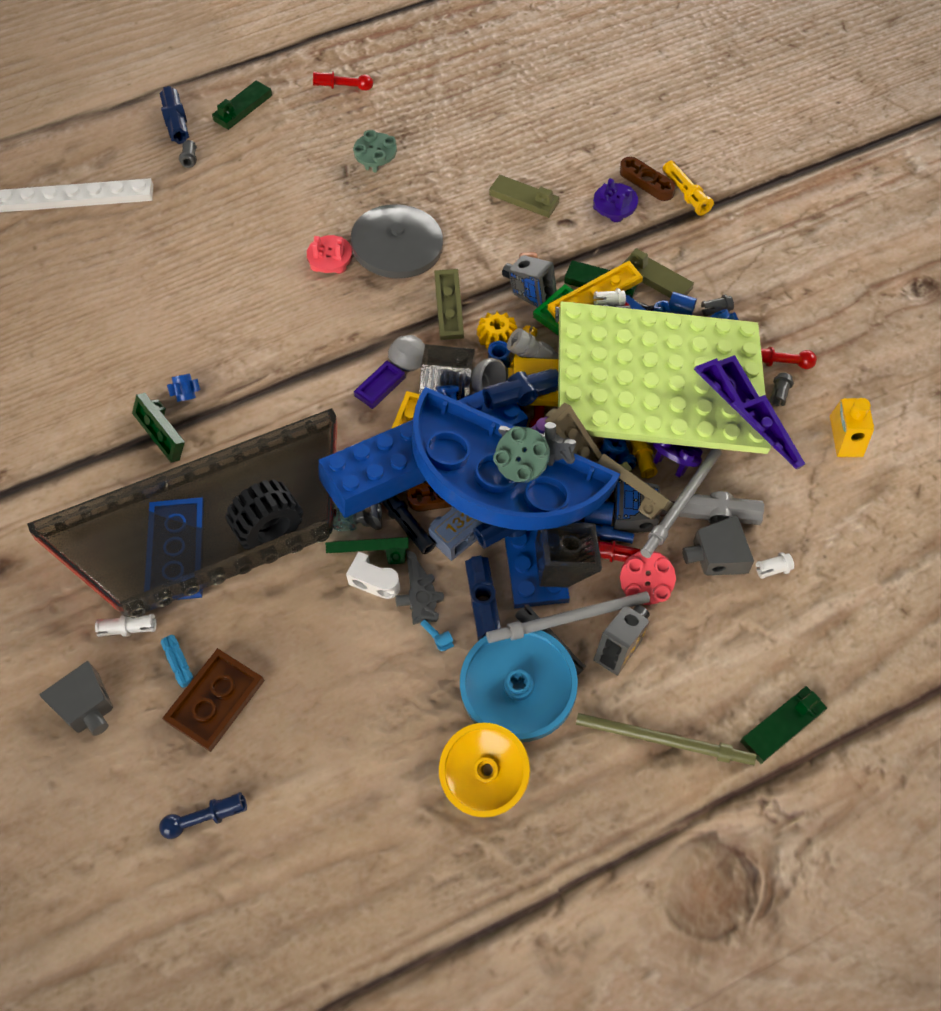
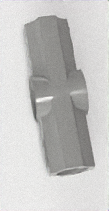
(722, 506)

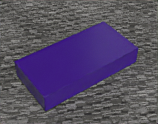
(379, 384)

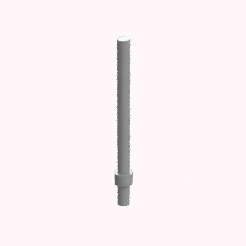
(660, 532)
(517, 629)

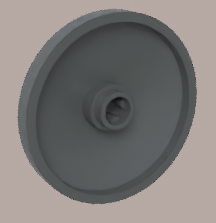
(396, 241)

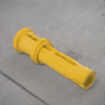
(692, 193)

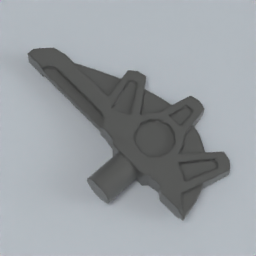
(559, 447)
(422, 594)

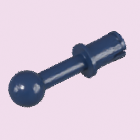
(173, 825)

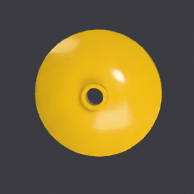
(463, 773)

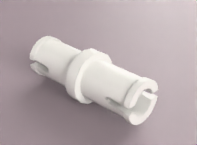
(125, 625)

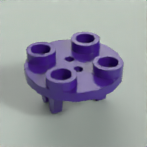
(615, 201)
(684, 456)

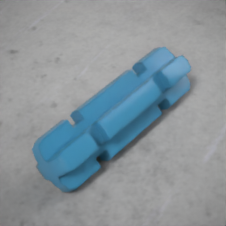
(177, 660)

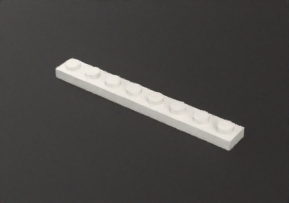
(76, 195)

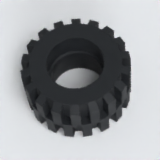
(263, 513)

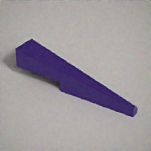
(736, 389)

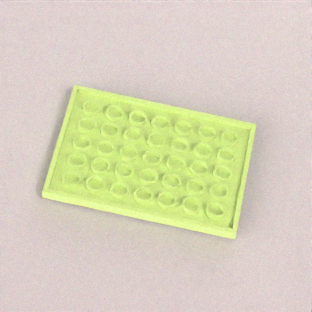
(636, 377)

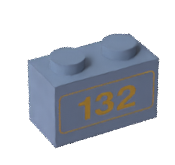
(453, 532)

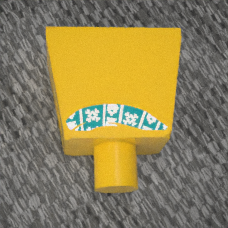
(851, 418)

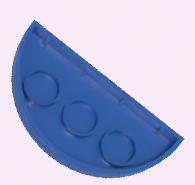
(456, 455)

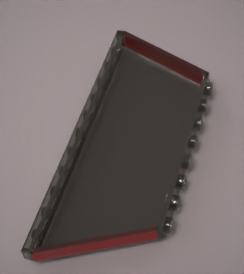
(151, 560)

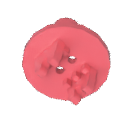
(338, 256)
(661, 576)

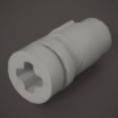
(526, 346)

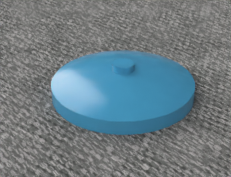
(520, 684)

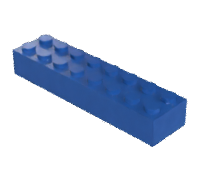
(386, 462)

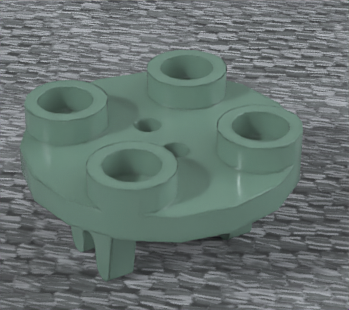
(375, 149)
(512, 446)

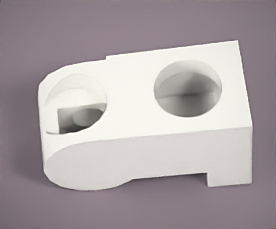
(372, 579)

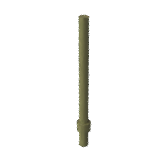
(723, 751)

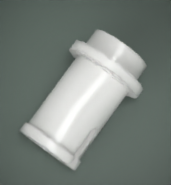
(612, 298)
(775, 565)

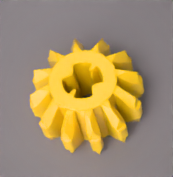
(495, 328)

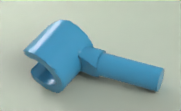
(442, 641)

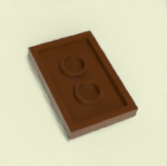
(213, 699)

